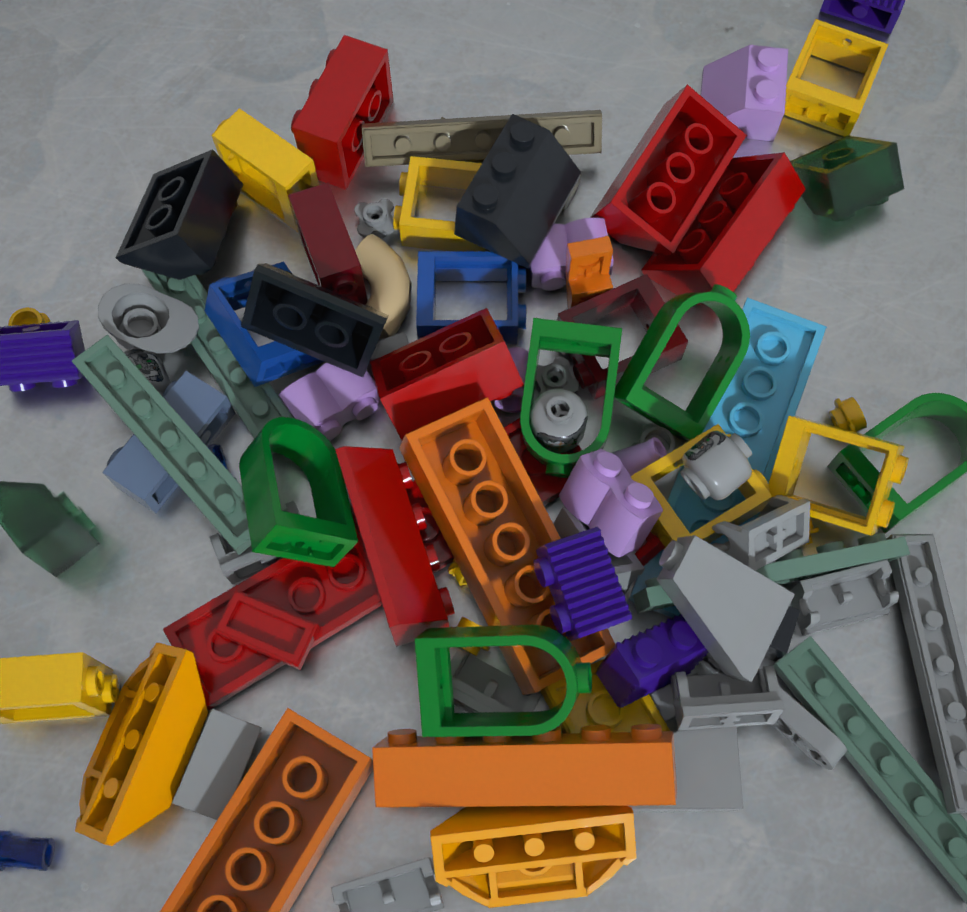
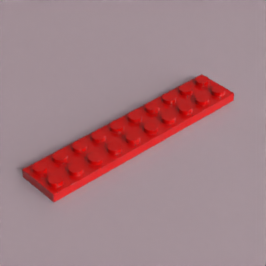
(316, 592)

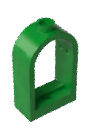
(574, 339)
(735, 343)
(861, 476)
(289, 534)
(436, 686)

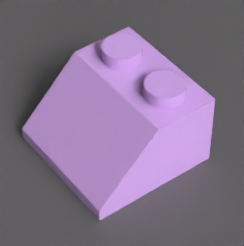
(749, 89)

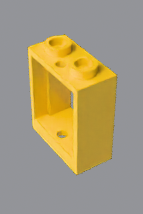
(821, 105)
(264, 164)
(431, 232)
(790, 460)
(670, 527)
(55, 688)

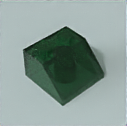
(849, 176)
(45, 525)

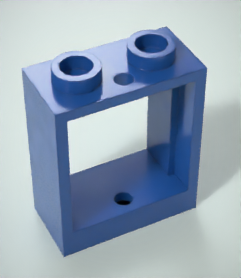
(468, 266)
(259, 363)

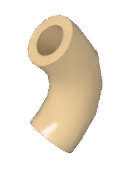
(387, 280)

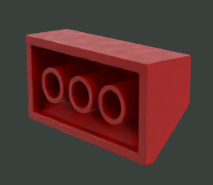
(669, 174)
(731, 226)
(394, 542)

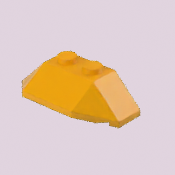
(143, 746)
(532, 851)

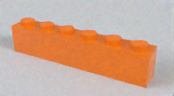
(527, 770)

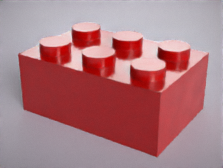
(347, 94)
(445, 373)

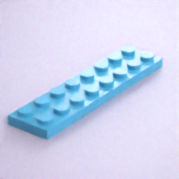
(753, 407)

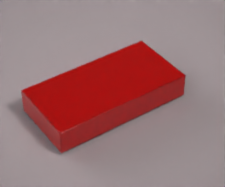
(267, 629)

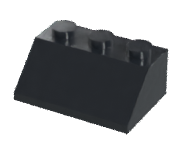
(517, 192)
(182, 218)
(312, 319)

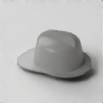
(147, 319)

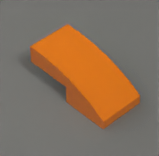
(588, 269)

